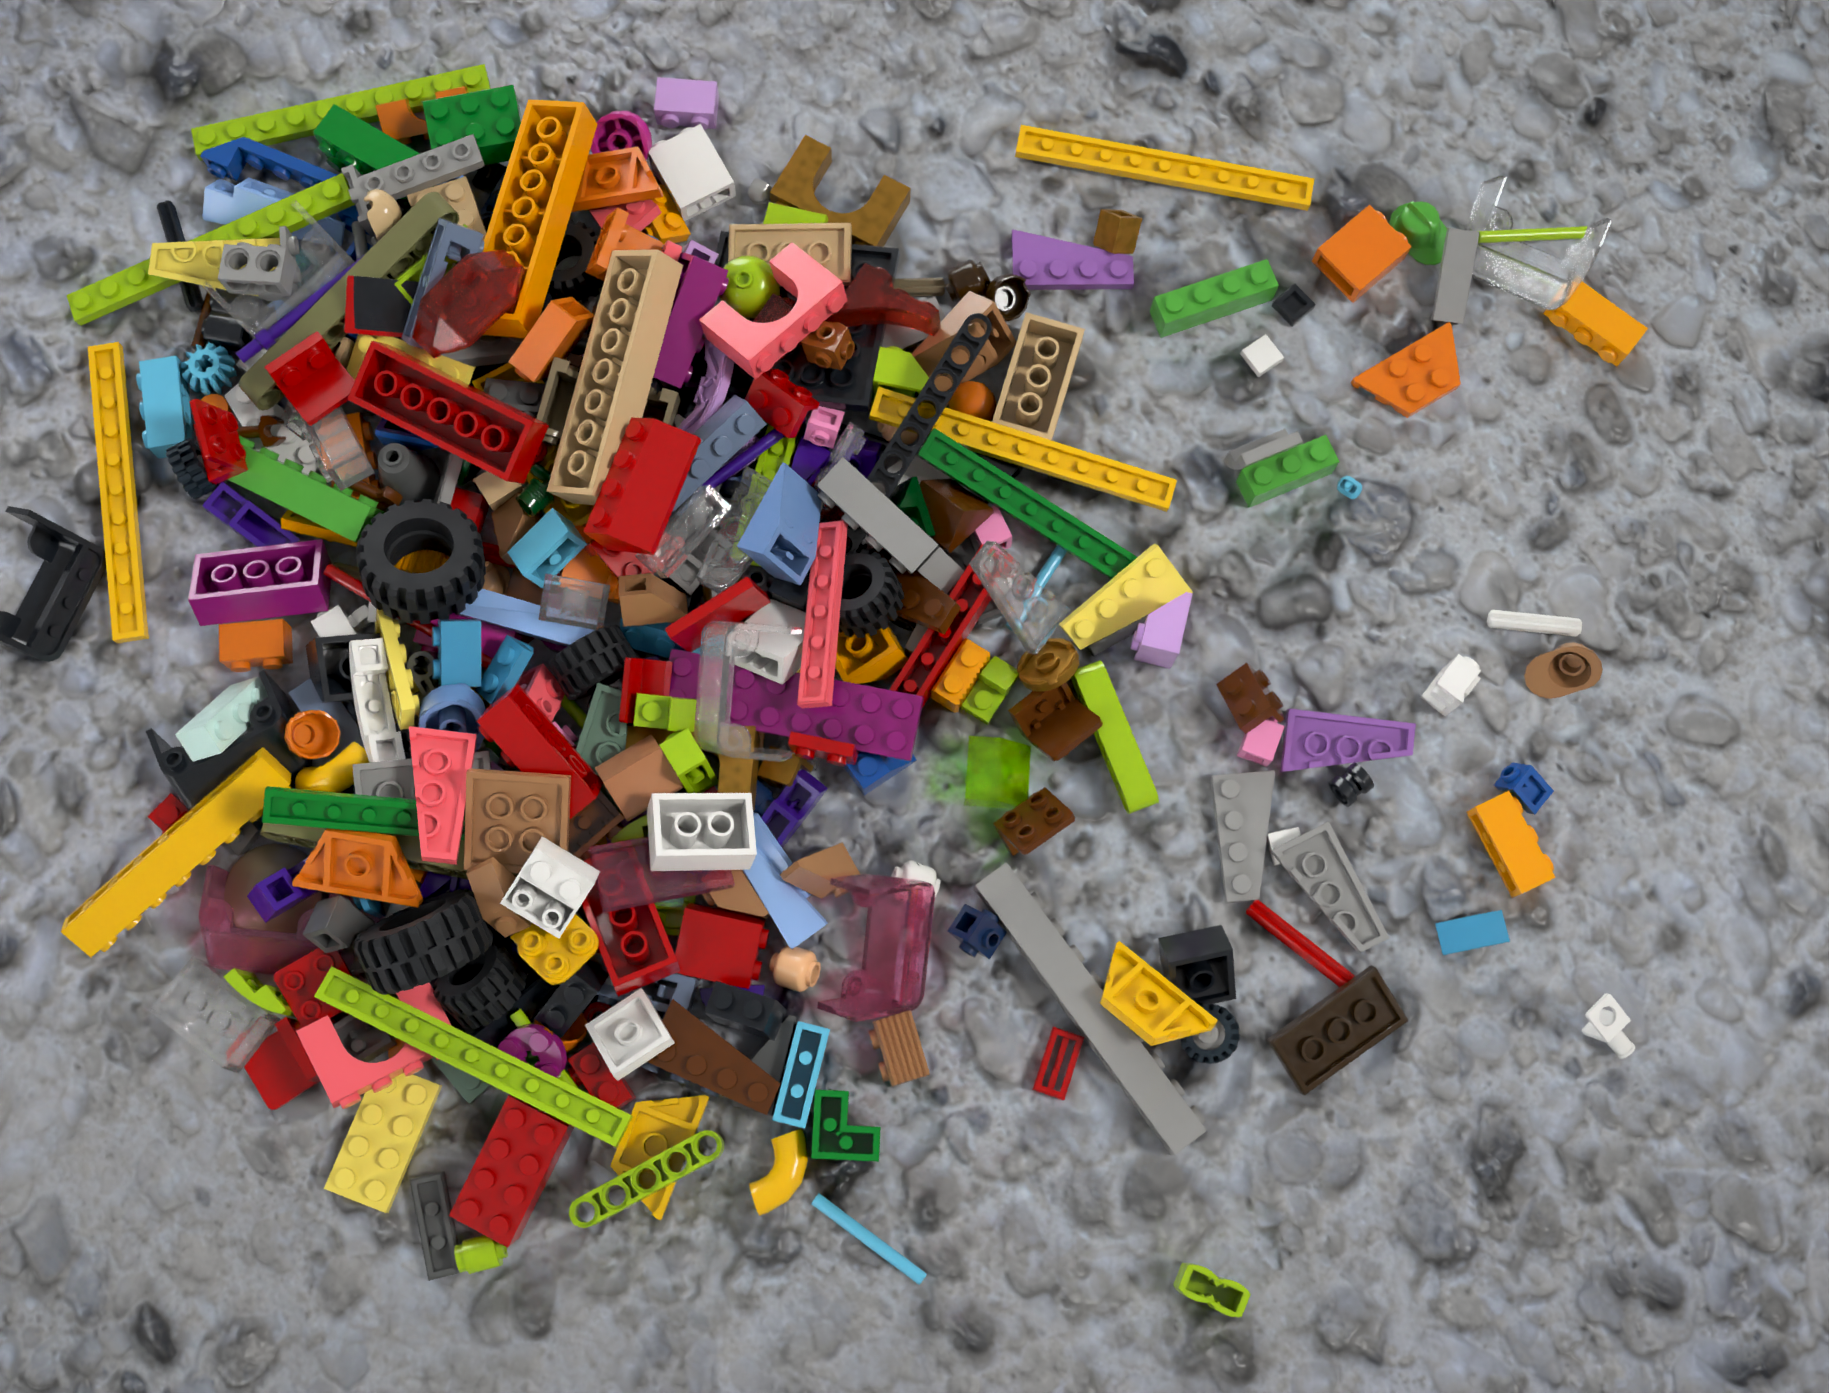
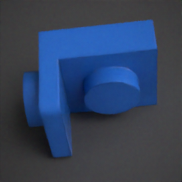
(1525, 785)

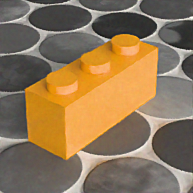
(1598, 324)
(1511, 844)

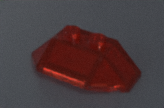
(467, 302)

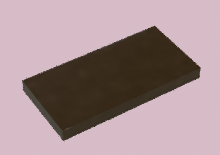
(1337, 1030)

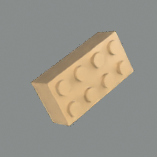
(1038, 376)

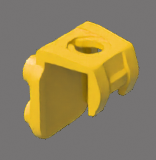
(553, 957)

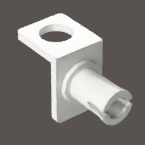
(1608, 1026)

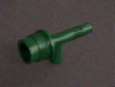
(535, 495)

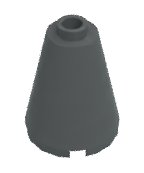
(408, 472)

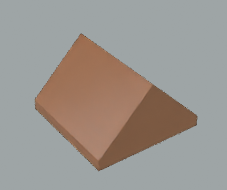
(636, 775)

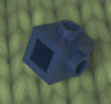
(983, 932)

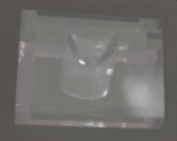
(574, 602)

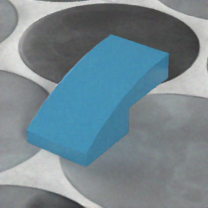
(1472, 932)

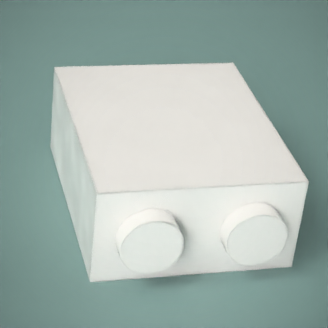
(692, 172)
(777, 654)

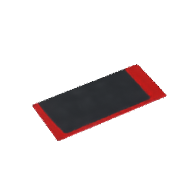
(377, 306)

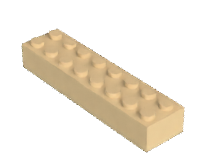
(614, 369)

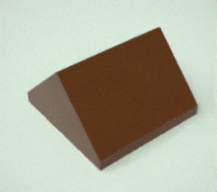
(953, 511)

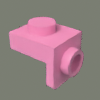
(823, 426)

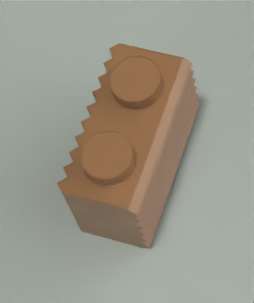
(900, 1049)

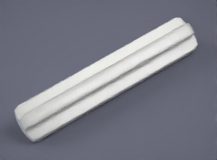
(1534, 623)

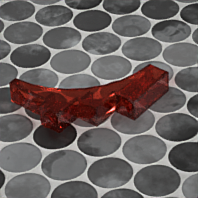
(869, 301)

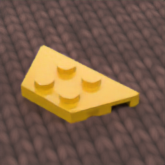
(1150, 1001)
(653, 1130)

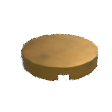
(1050, 667)

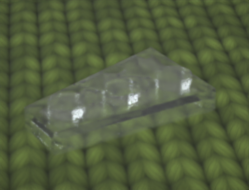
(849, 443)

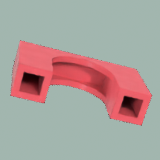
(760, 345)
(347, 1077)

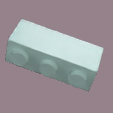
(222, 720)

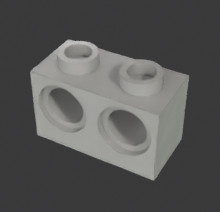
(256, 275)

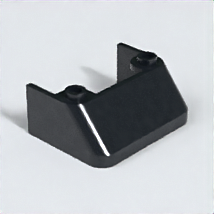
(58, 591)
(198, 778)

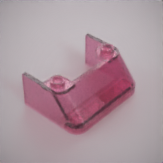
(246, 948)
(893, 950)

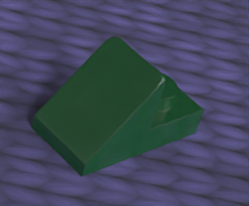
(911, 502)

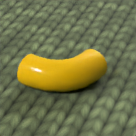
(335, 774)
(785, 1174)

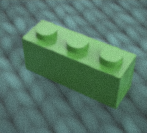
(1287, 471)

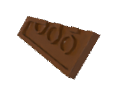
(922, 600)
(713, 1062)

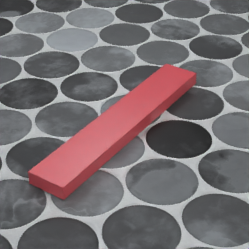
(822, 617)

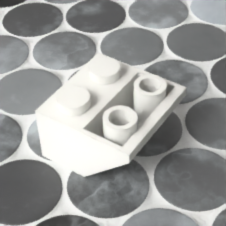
(550, 887)

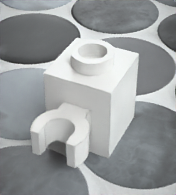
(337, 622)

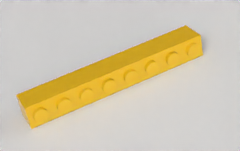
(175, 854)

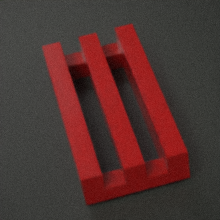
(1056, 1068)

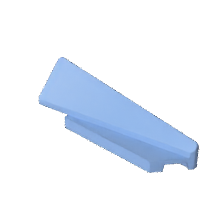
(229, 202)
(521, 618)
(783, 901)

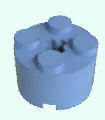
(452, 709)

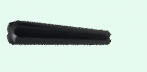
(174, 233)

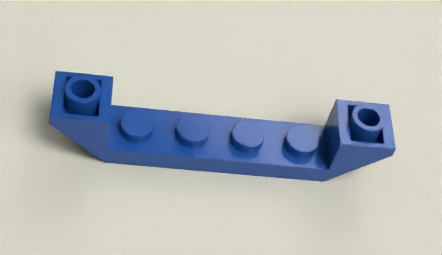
(231, 157)

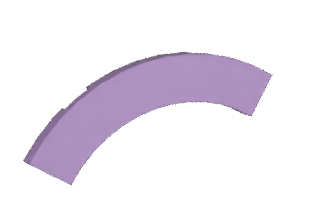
(711, 389)

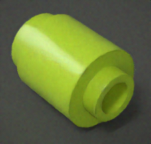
(479, 1254)

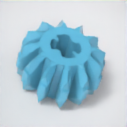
(208, 369)

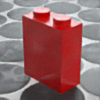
(720, 945)

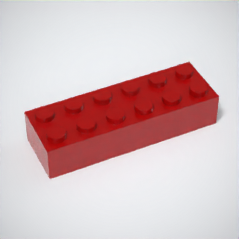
(448, 412)

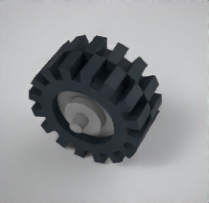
(190, 468)
(1215, 1044)

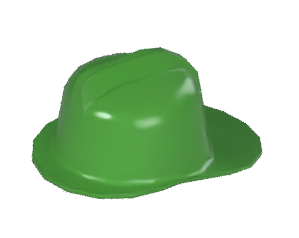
(1423, 230)

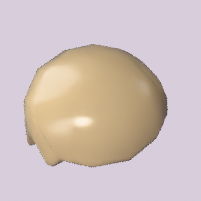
(384, 212)

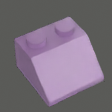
(1162, 633)

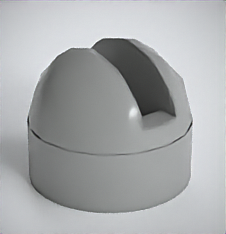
(759, 192)

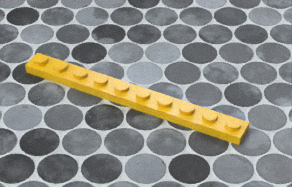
(1164, 167)
(1033, 452)
(118, 493)

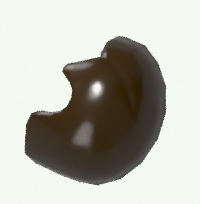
(1009, 295)

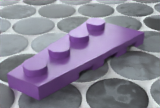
(1067, 265)
(1336, 739)

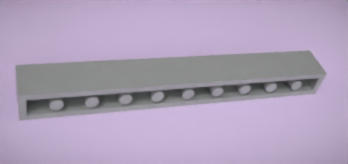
(1080, 997)

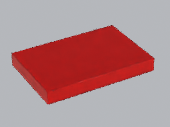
(730, 605)

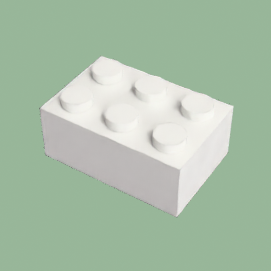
(701, 831)

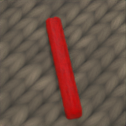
(1299, 943)

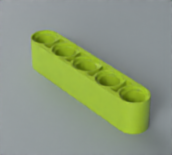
(1115, 738)
(630, 1180)

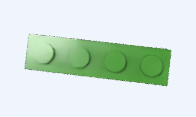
(1213, 298)

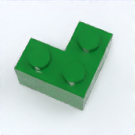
(833, 1135)

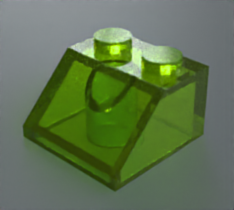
(996, 772)

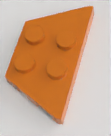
(615, 179)
(1415, 374)
(361, 867)

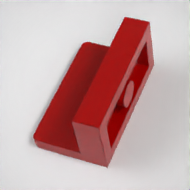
(644, 677)

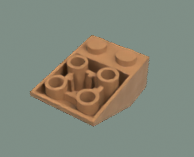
(995, 349)

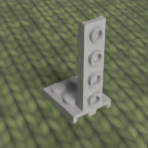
(413, 174)

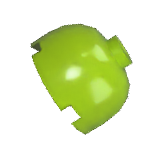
(749, 285)

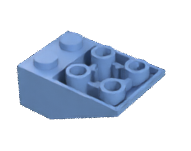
(785, 527)

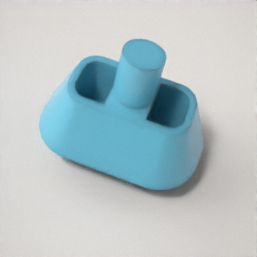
(1349, 487)

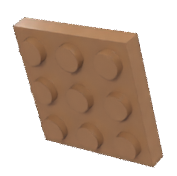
(511, 813)

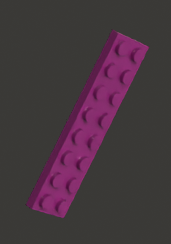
(863, 715)

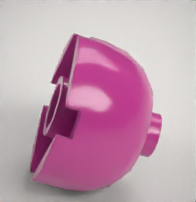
(621, 131)

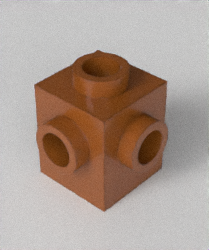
(829, 345)

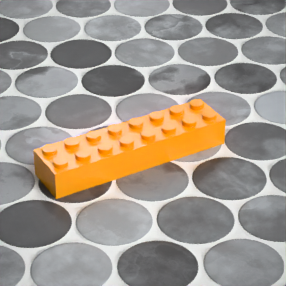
(538, 202)

